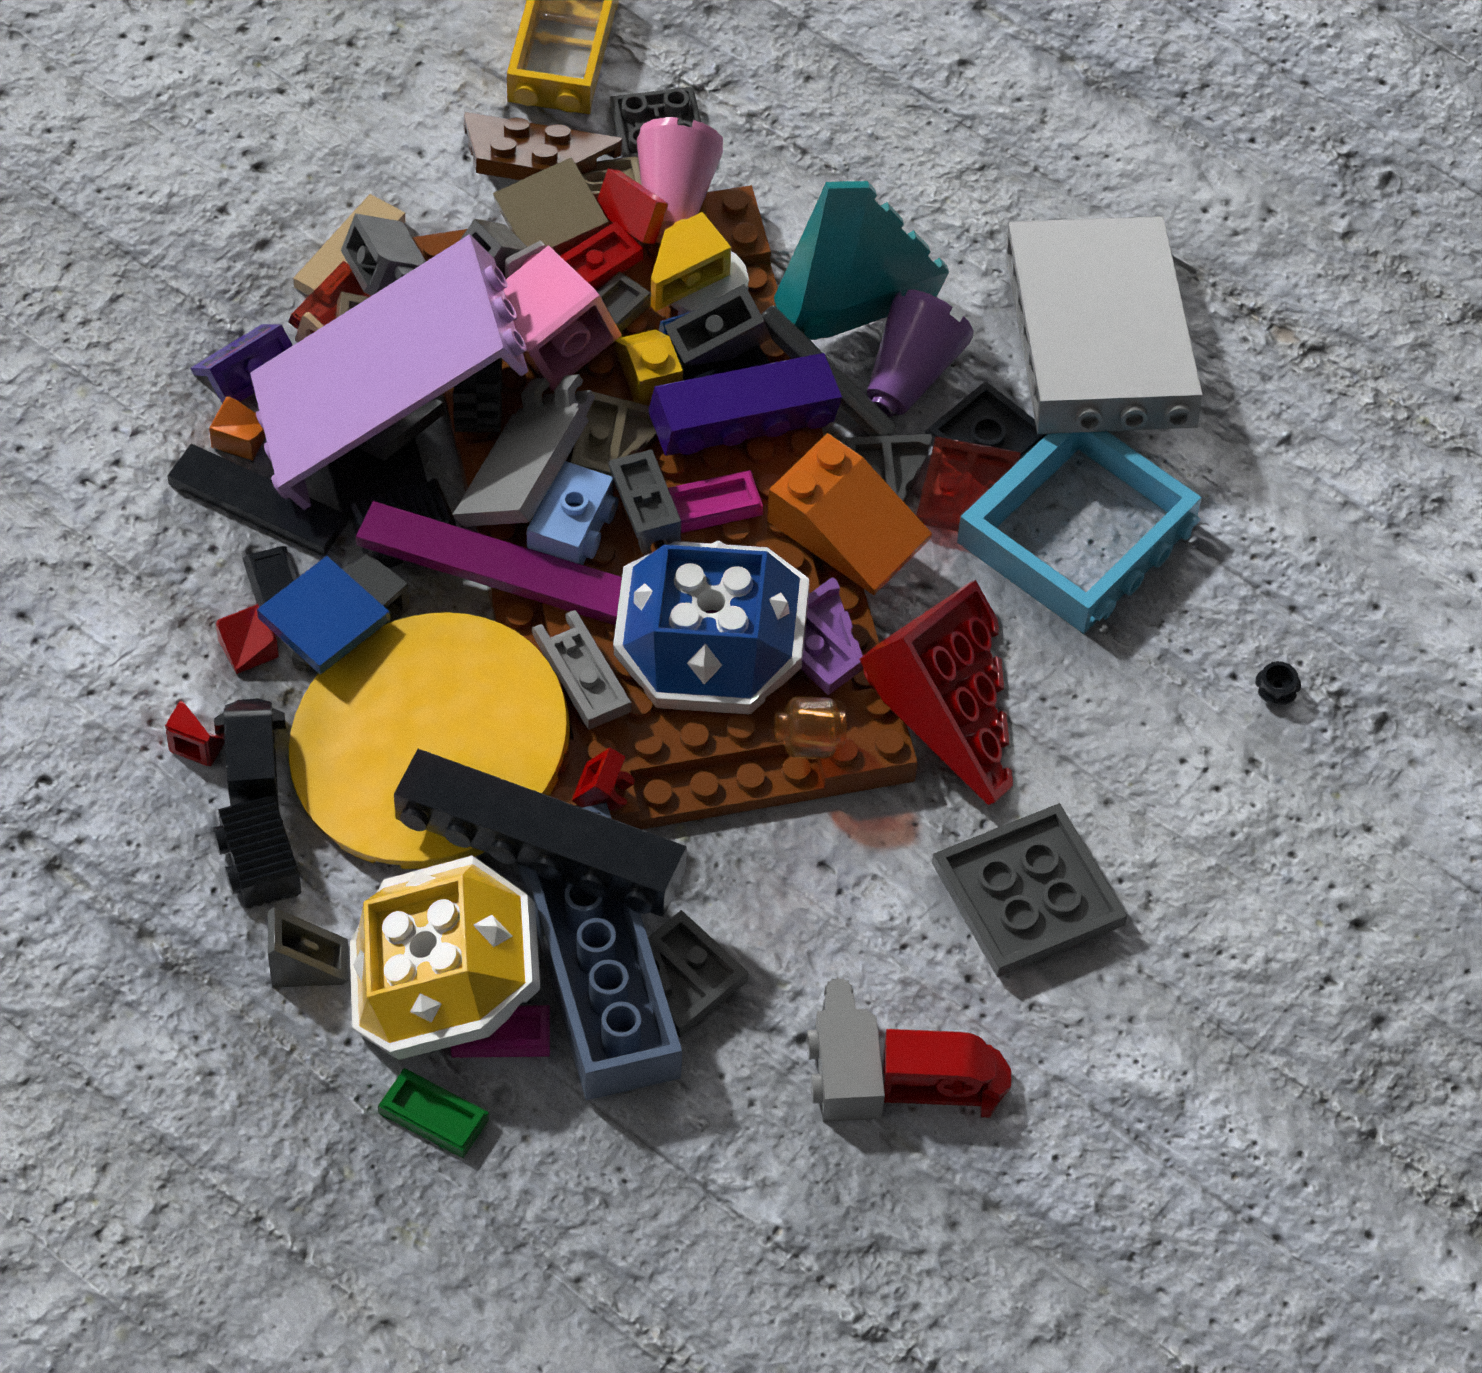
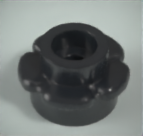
(1281, 674)

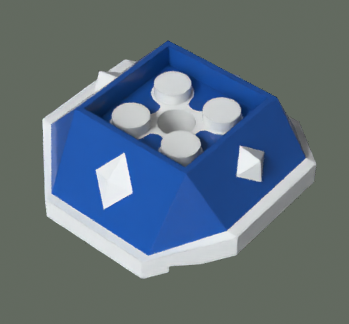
(717, 658)

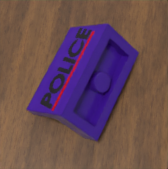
(231, 366)

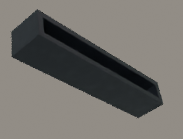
(540, 833)

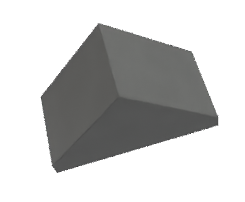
(304, 953)

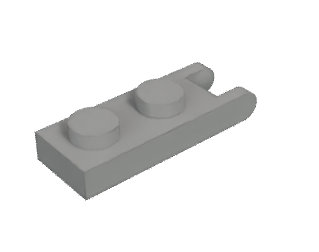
(583, 672)

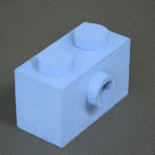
(573, 514)

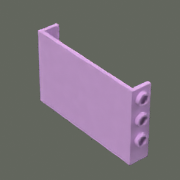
(384, 362)

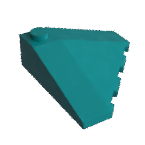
(853, 263)

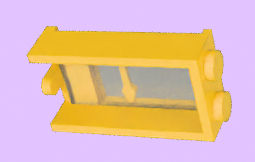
(559, 53)

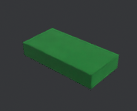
(433, 1113)

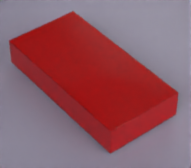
(631, 206)

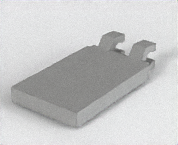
(527, 455)

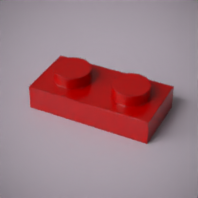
(604, 255)

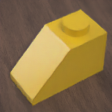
(688, 260)
(647, 362)

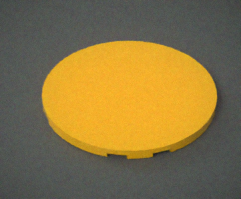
(429, 685)

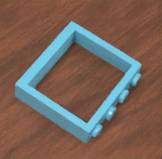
(1079, 608)

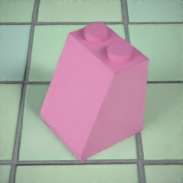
(558, 316)

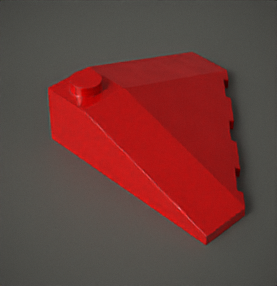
(945, 687)

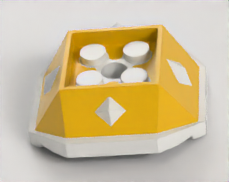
(442, 958)

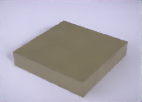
(552, 208)

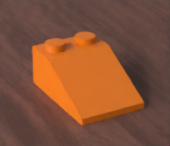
(846, 514)

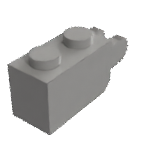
(847, 1058)

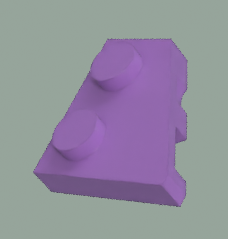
(829, 646)

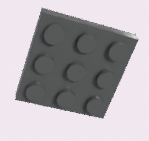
(1029, 889)

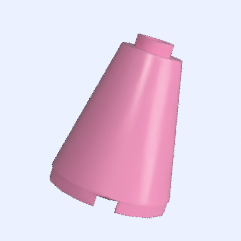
(678, 165)

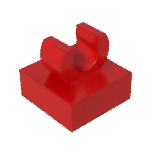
(599, 780)

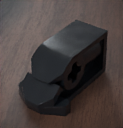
(250, 748)

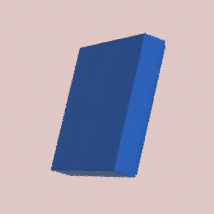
(323, 615)

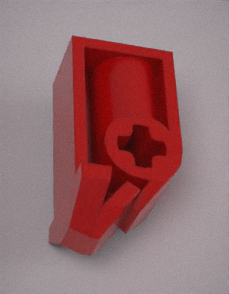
(943, 1070)

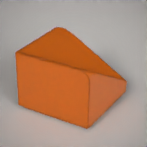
(236, 430)

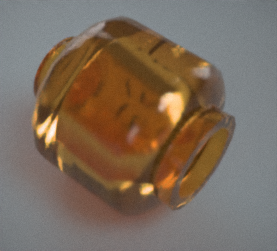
(811, 727)

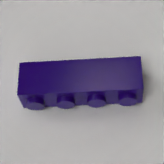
(744, 404)

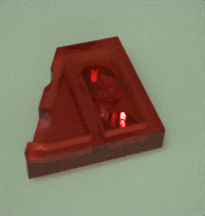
(958, 478)

